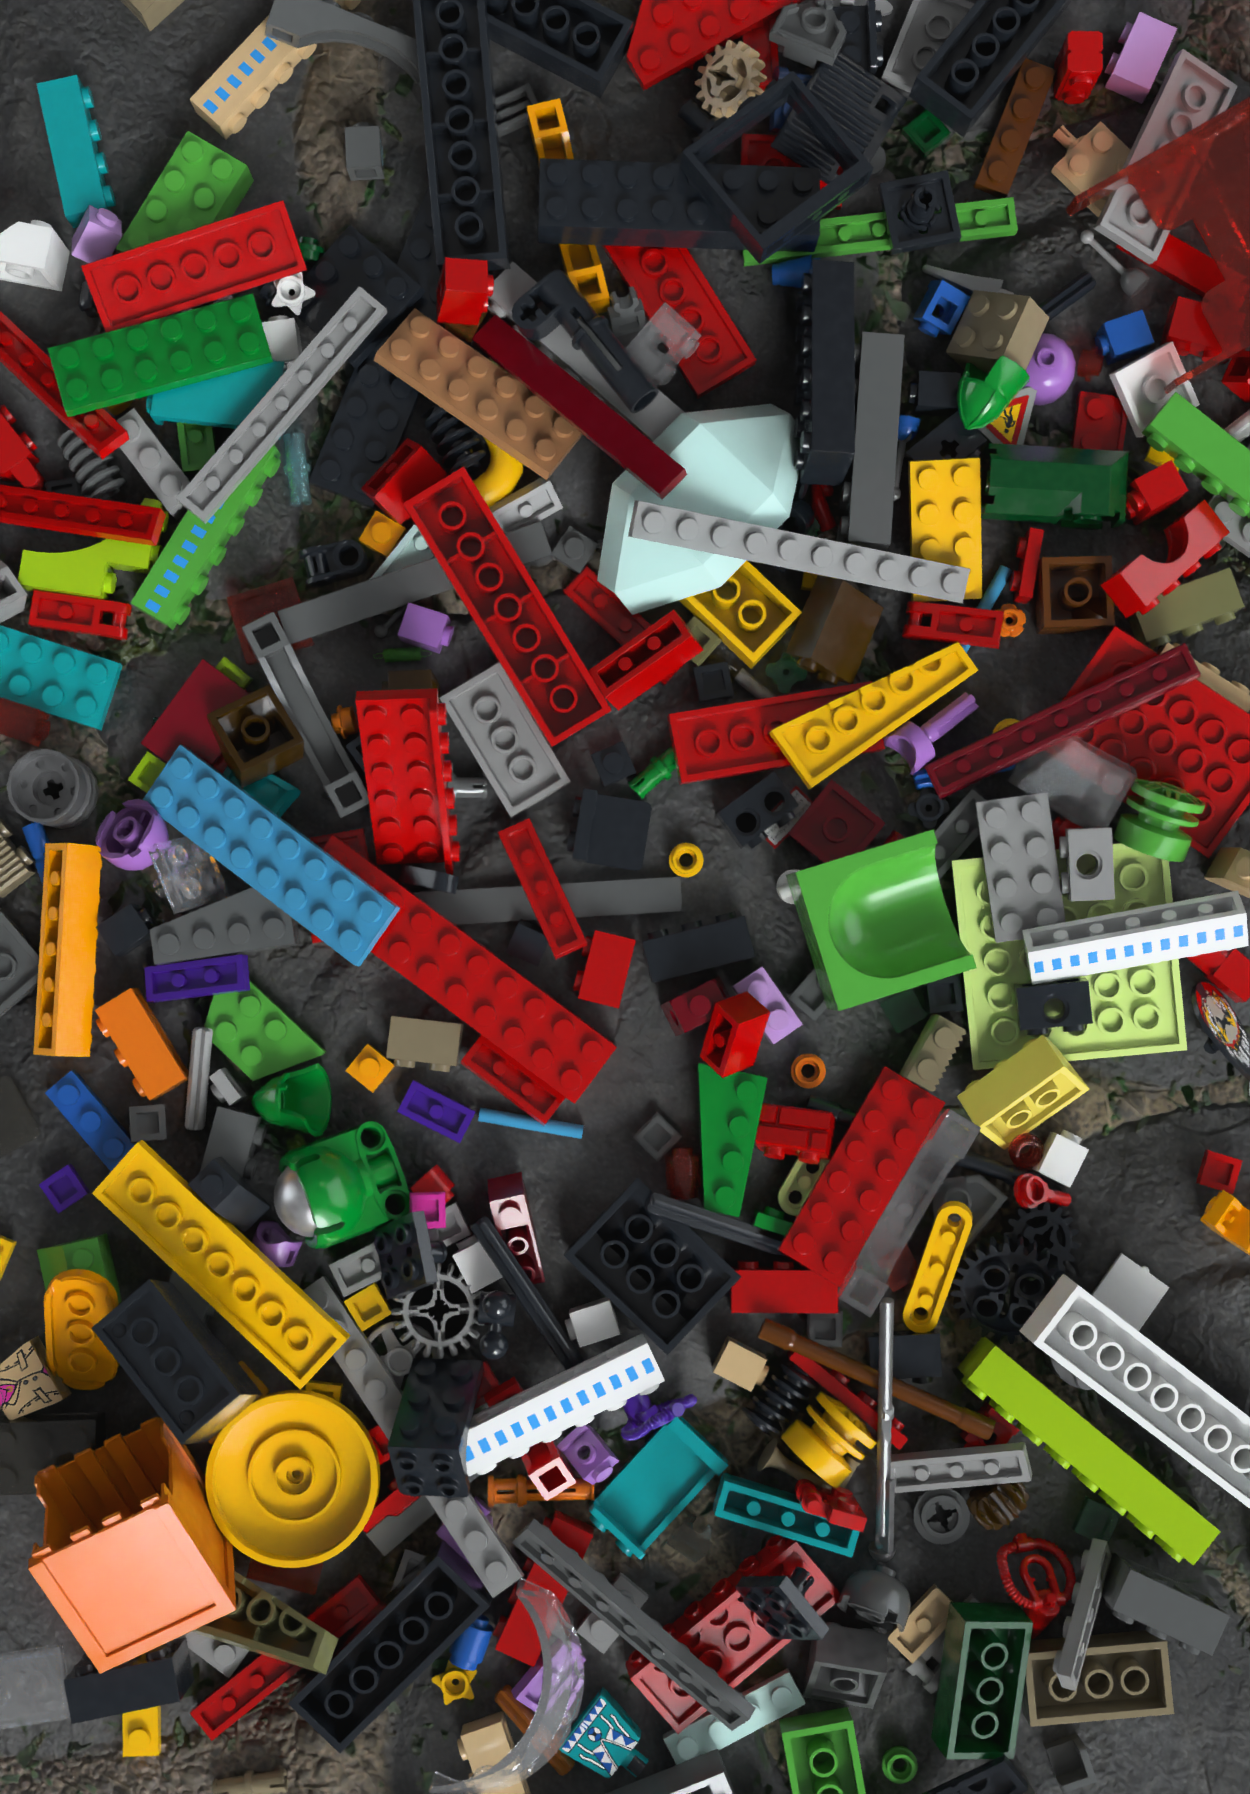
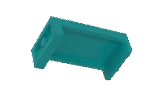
(216, 401)
(655, 1486)

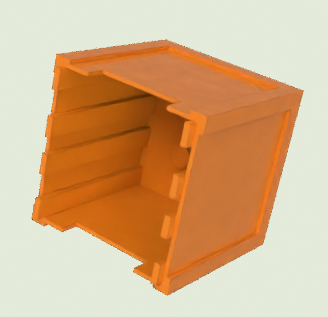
(131, 1546)

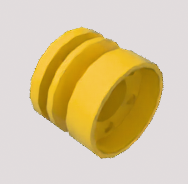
(829, 1439)

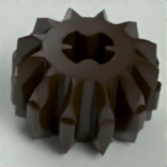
(997, 1504)

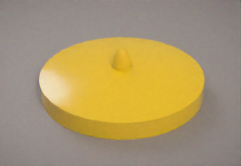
(292, 1479)

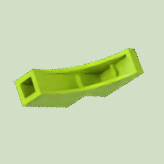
(90, 569)

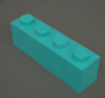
(74, 147)
(779, 1514)

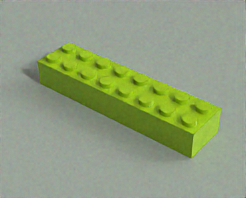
(1095, 1457)

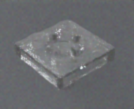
(187, 875)

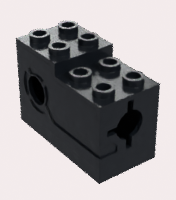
(176, 1362)

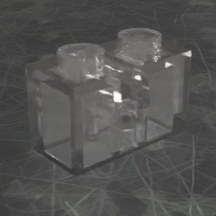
(671, 330)

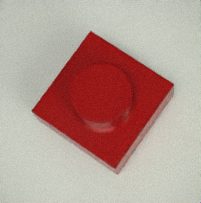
(1219, 1171)

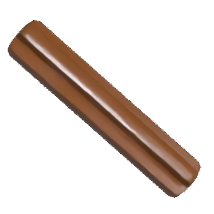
(522, 1717)

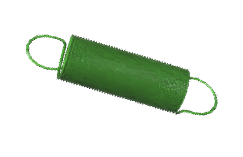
(402, 654)

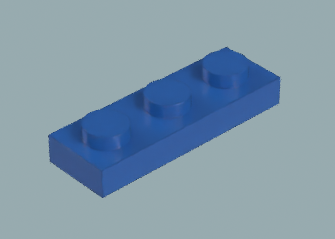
(91, 1118)

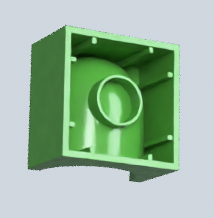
(878, 922)

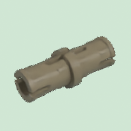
(253, 1783)

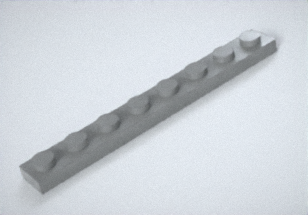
(282, 405)

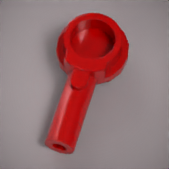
(1032, 1191)

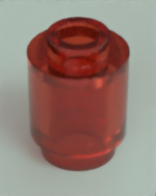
(683, 1173)

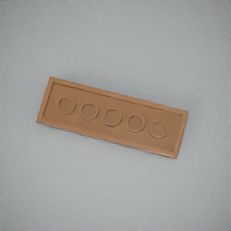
(477, 393)

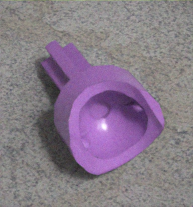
(916, 742)
(276, 1244)

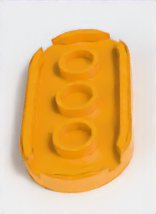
(71, 1308)

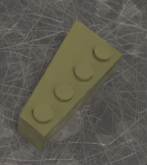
(272, 1629)

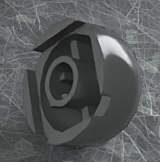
(876, 1598)

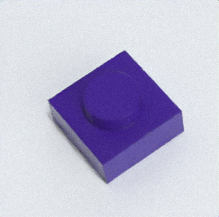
(64, 1188)

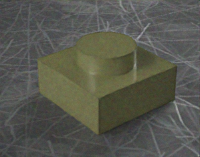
(705, 637)

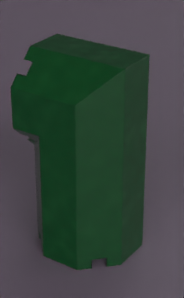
(1054, 485)

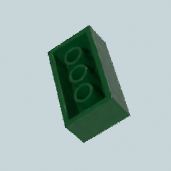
(981, 1680)

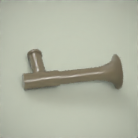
(774, 1458)

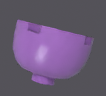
(1050, 369)
(130, 833)

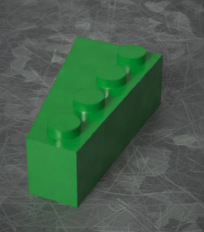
(728, 1132)

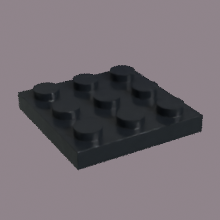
(340, 271)

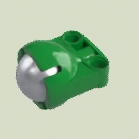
(340, 1186)

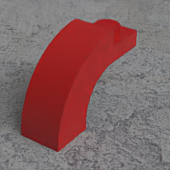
(543, 1461)

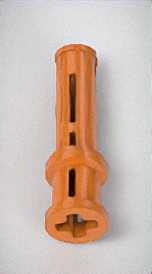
(520, 1495)

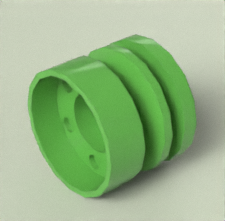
(1160, 815)

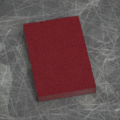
(186, 715)

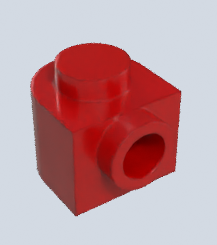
(434, 1181)

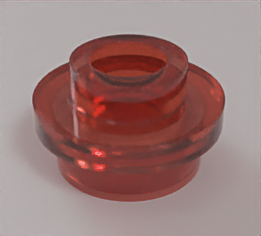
(1090, 364)
(1030, 1158)

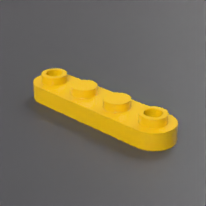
(937, 1267)

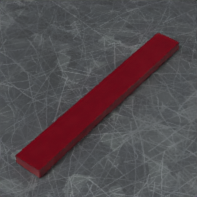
(579, 407)
(1063, 720)

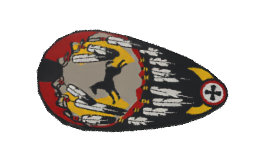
(1221, 1026)

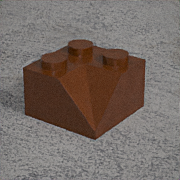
(1071, 594)

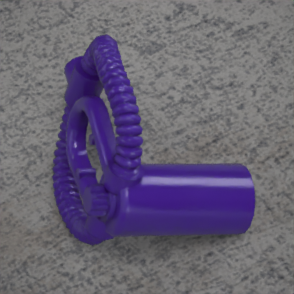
(644, 1416)

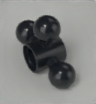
(496, 1310)

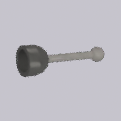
(1132, 279)

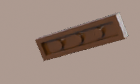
(1015, 128)

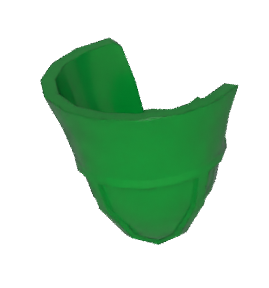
(984, 395)
(297, 1100)

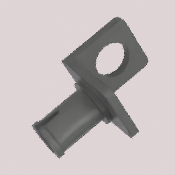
(464, 787)

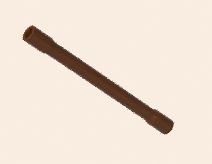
(962, 1417)

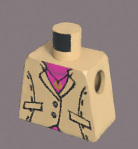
(28, 1382)

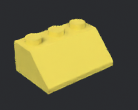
(1022, 1091)

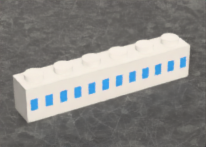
(1135, 937)
(561, 1403)

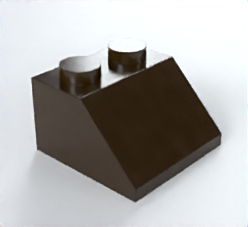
(256, 736)

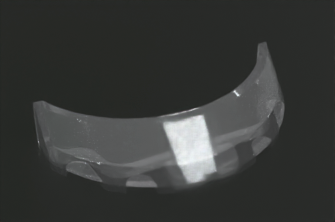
(557, 1704)

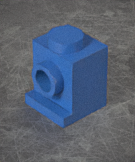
(950, 304)

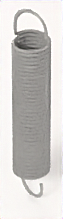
(751, 684)

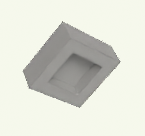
(226, 1087)

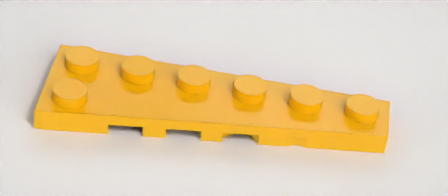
(851, 724)

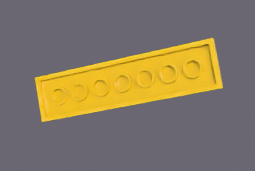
(221, 1264)

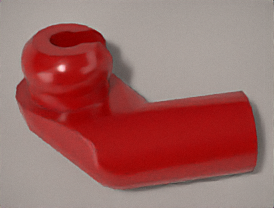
(821, 509)

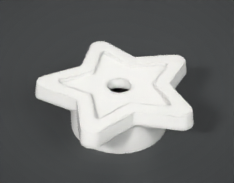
(294, 302)

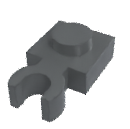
(626, 314)

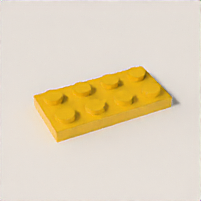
(947, 517)

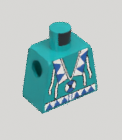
(605, 1738)

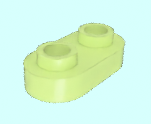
(799, 1180)

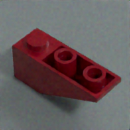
(515, 1222)

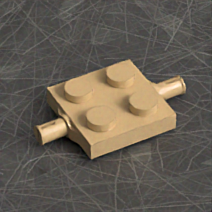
(1089, 160)

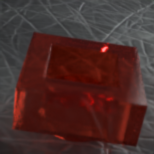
(903, 1270)

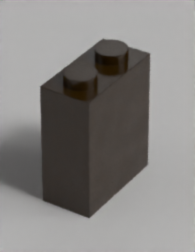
(834, 630)

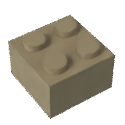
(997, 327)

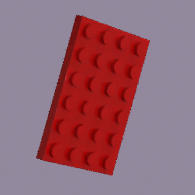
(1178, 738)

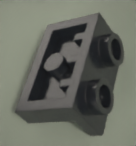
(861, 35)

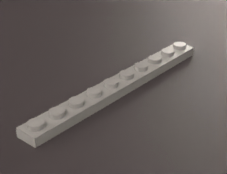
(797, 551)
(382, 1398)

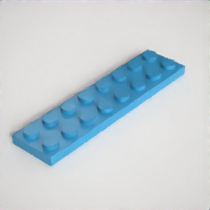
(271, 855)

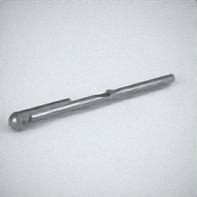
(883, 1547)

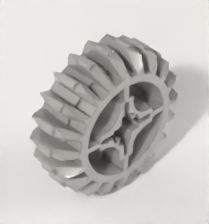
(463, 1308)

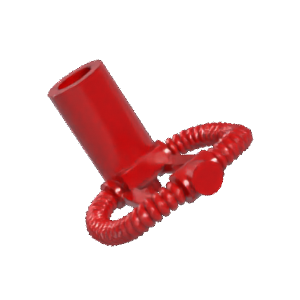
(1044, 1603)

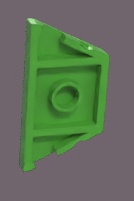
(258, 1033)

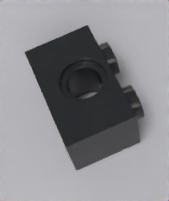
(1032, 998)

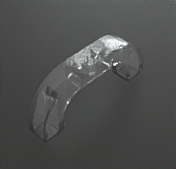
(939, 1152)

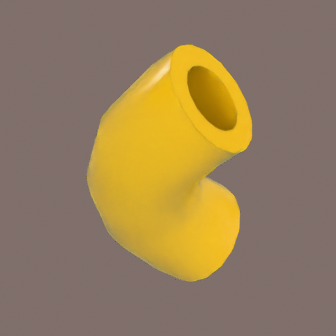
(500, 476)

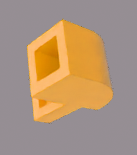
(1229, 1220)

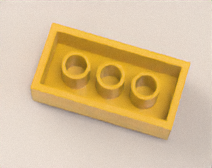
(745, 613)

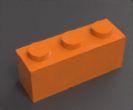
(141, 1044)

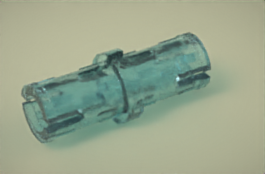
(297, 469)

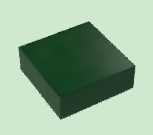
(925, 133)

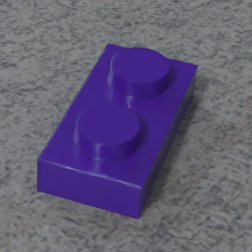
(436, 1111)

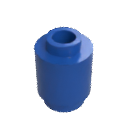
(471, 1645)

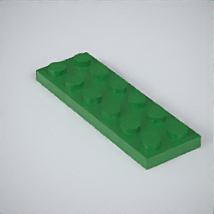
(160, 355)

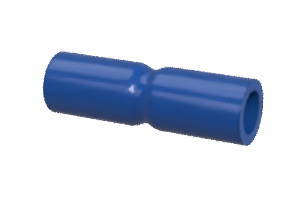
(36, 839)

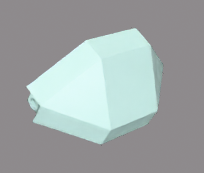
(735, 470)

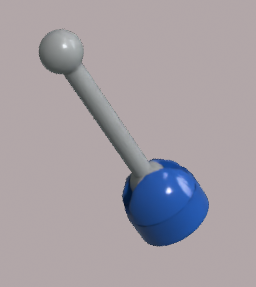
(907, 432)

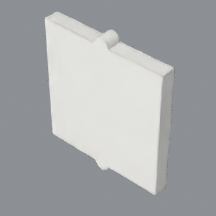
(1130, 1291)

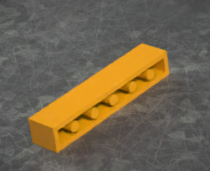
(67, 950)

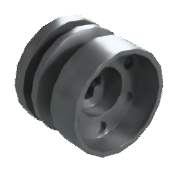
(36, 780)

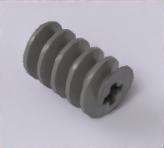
(90, 468)

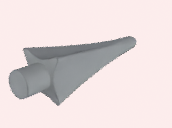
(966, 282)

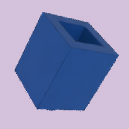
(1124, 337)

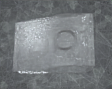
(1079, 781)

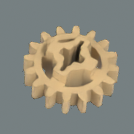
(735, 63)

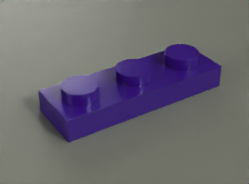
(197, 978)

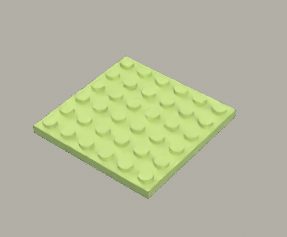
(1131, 1007)

